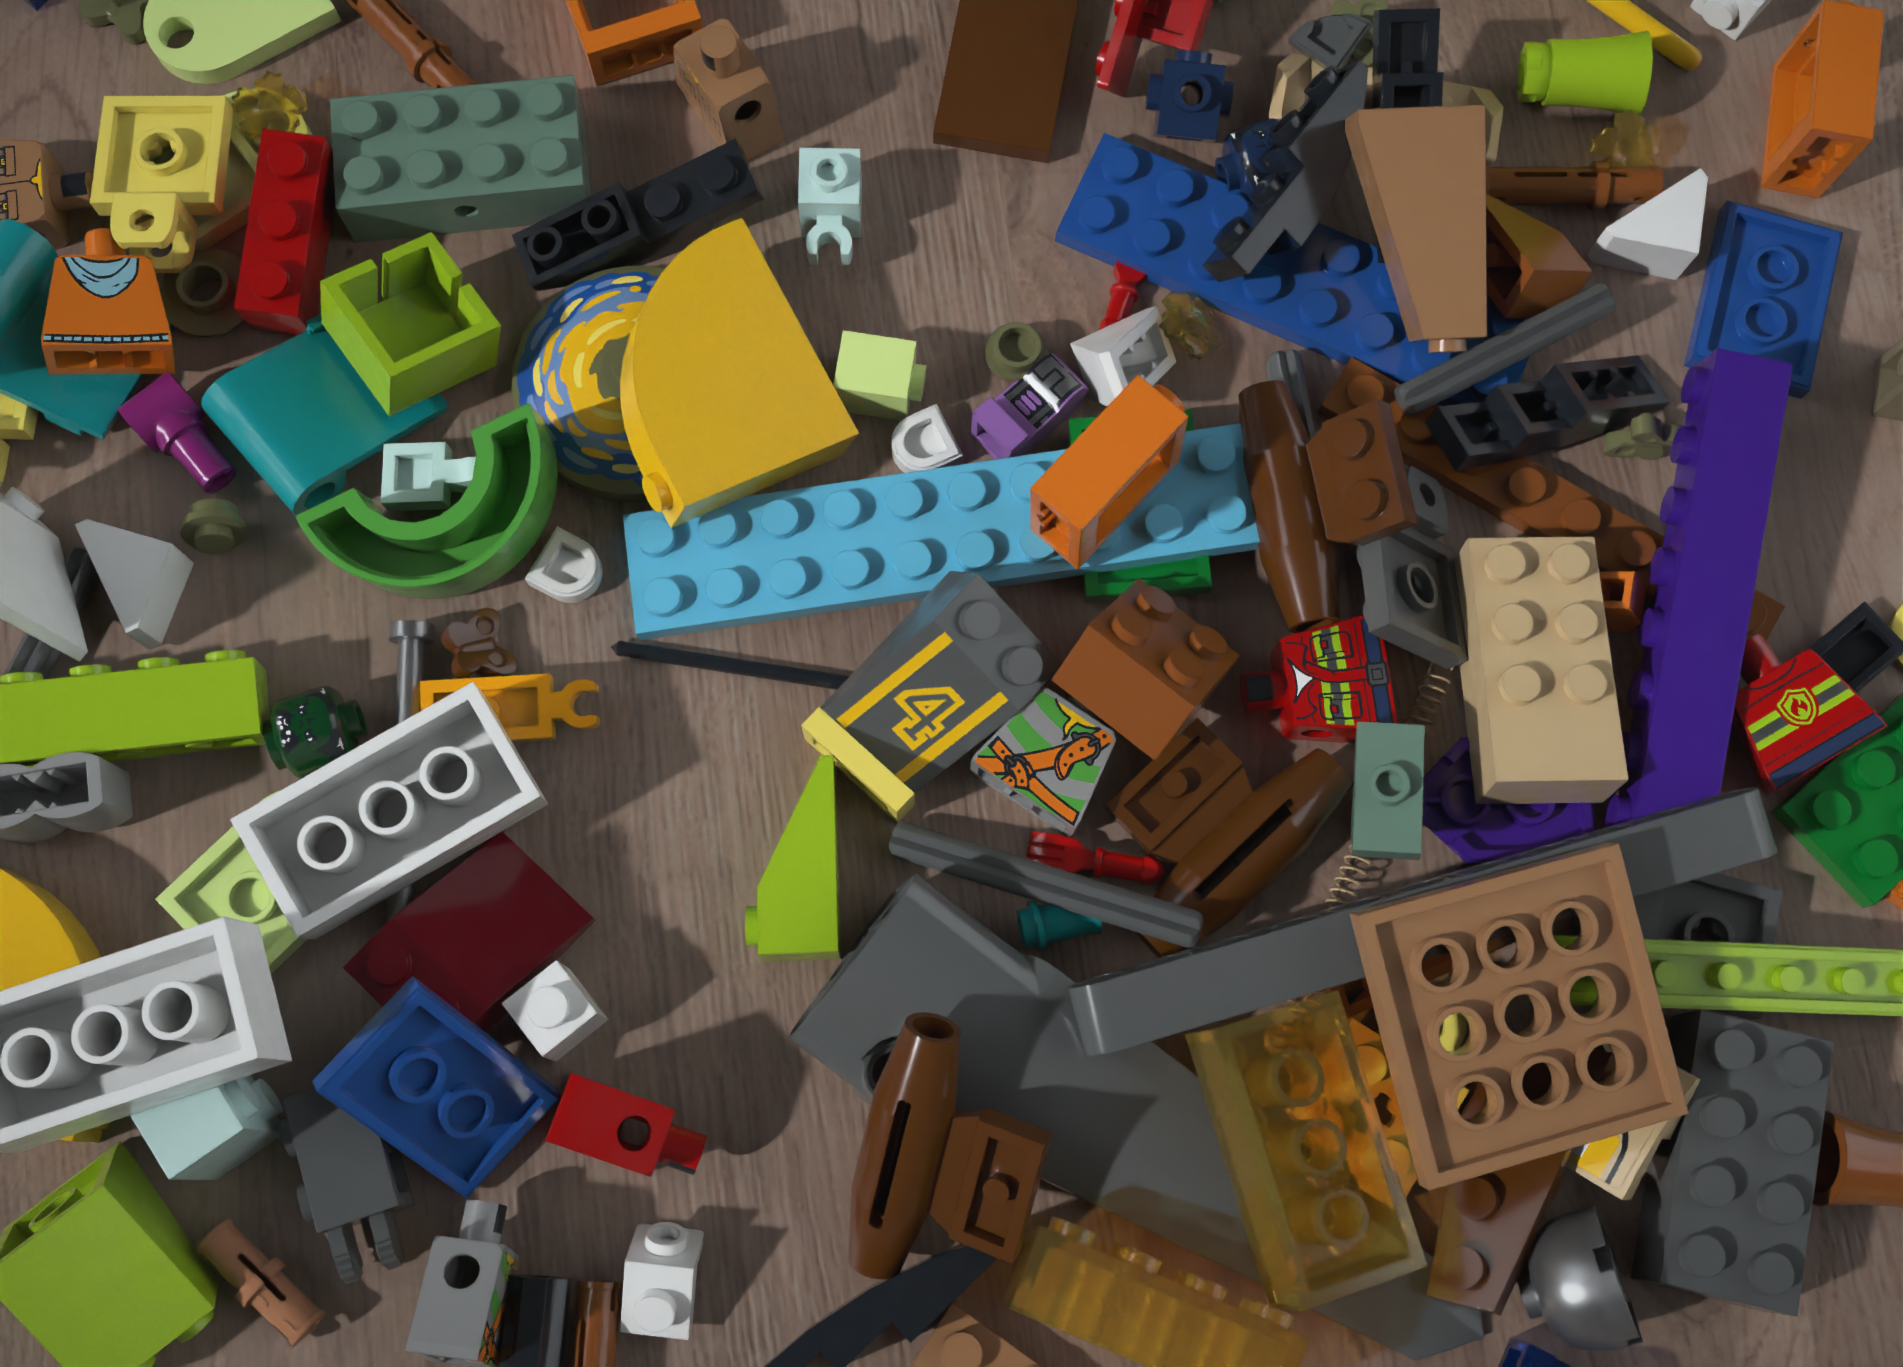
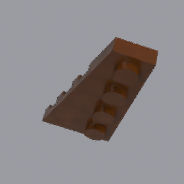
(1494, 1216)

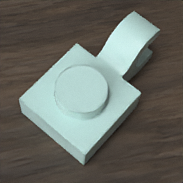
(422, 476)

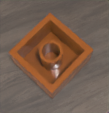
(1145, 667)

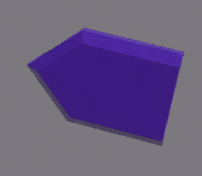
(1491, 830)

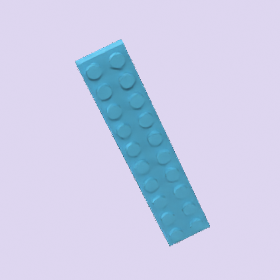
(904, 534)

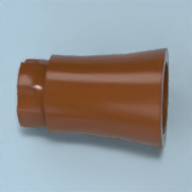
(1858, 1164)

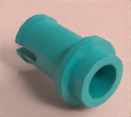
(1050, 924)

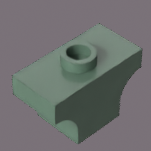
(1388, 791)

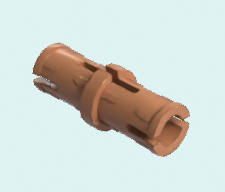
(260, 1282)

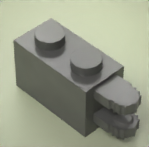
(346, 1179)

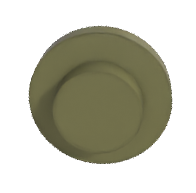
(1014, 350)
(213, 526)

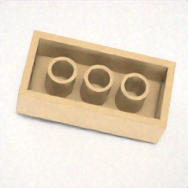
(1538, 672)

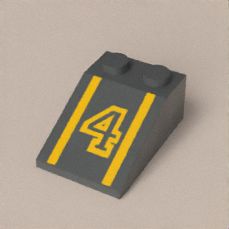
(942, 680)

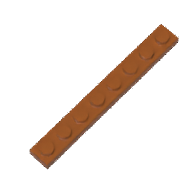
(1523, 492)

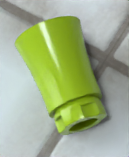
(1587, 72)

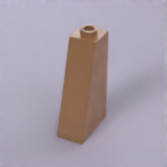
(1429, 214)

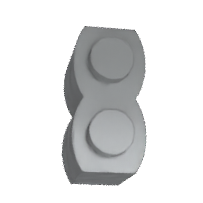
(62, 793)

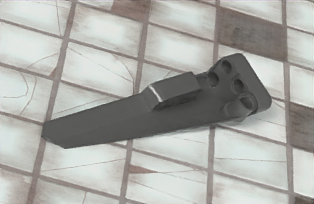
(1122, 1122)

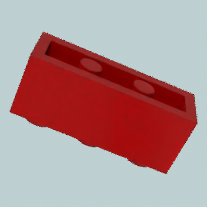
(286, 232)

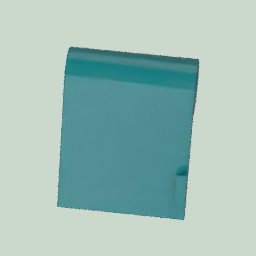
(70, 401)
(307, 417)

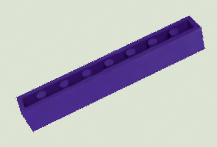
(1702, 583)

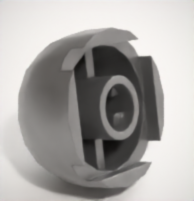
(1579, 1284)

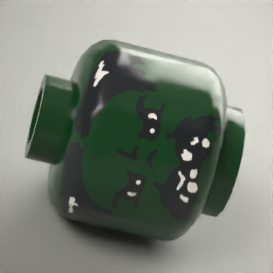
(312, 730)

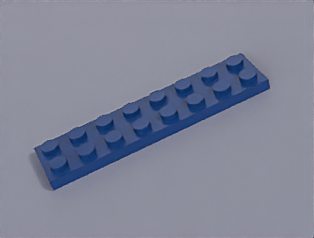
(1317, 295)

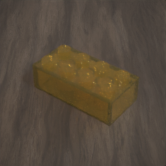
(1305, 1152)
(1139, 1314)

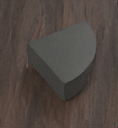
(1331, 38)

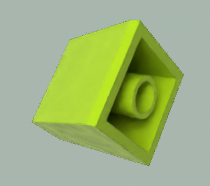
(105, 1269)

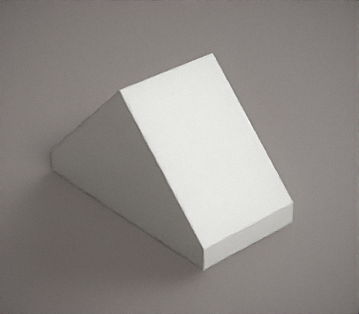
(1658, 235)
(1121, 352)
(140, 577)

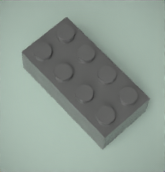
(1739, 1175)

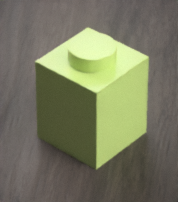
(878, 375)

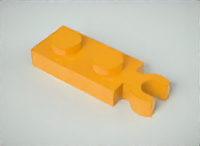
(522, 702)

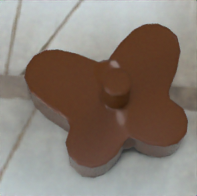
(476, 647)

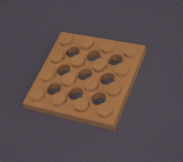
(1626, 1015)

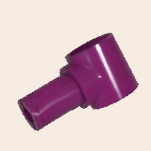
(172, 423)

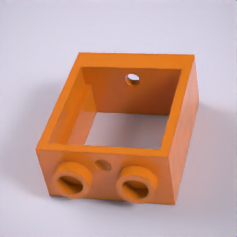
(634, 42)
(1823, 99)
(1108, 470)

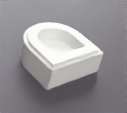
(924, 442)
(566, 568)

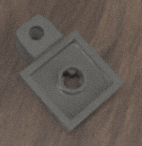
(1414, 582)
(1729, 906)

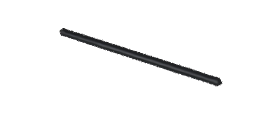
(729, 665)

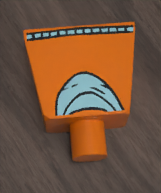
(105, 313)

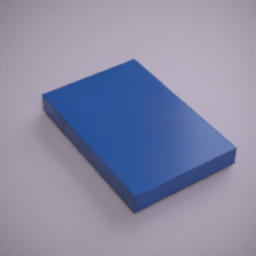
(1766, 290)
(437, 1087)

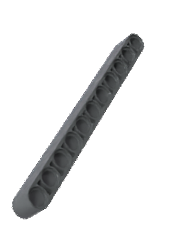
(1322, 950)

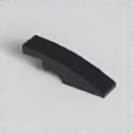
(1406, 61)
(1546, 414)
(907, 1300)

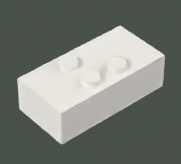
(388, 812)
(136, 1031)

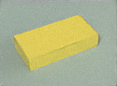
(858, 765)

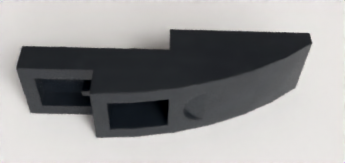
(1304, 170)
(638, 224)

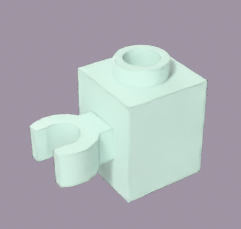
(830, 199)

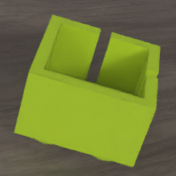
(409, 340)

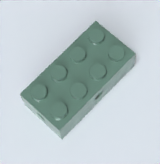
(459, 157)

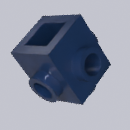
(1176, 118)

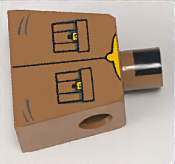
(719, 77)
(39, 190)

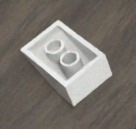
(34, 578)

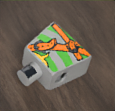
(1047, 759)
(460, 1322)

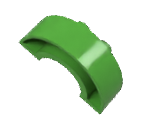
(467, 543)

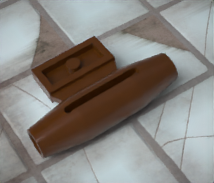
(1318, 492)
(1221, 834)
(923, 1157)

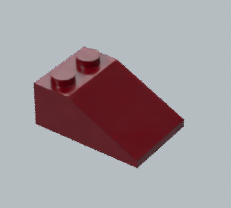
(474, 934)

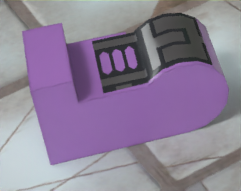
(1028, 409)

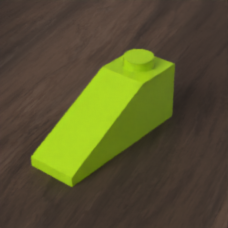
(800, 886)

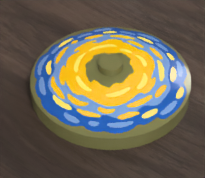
(572, 378)

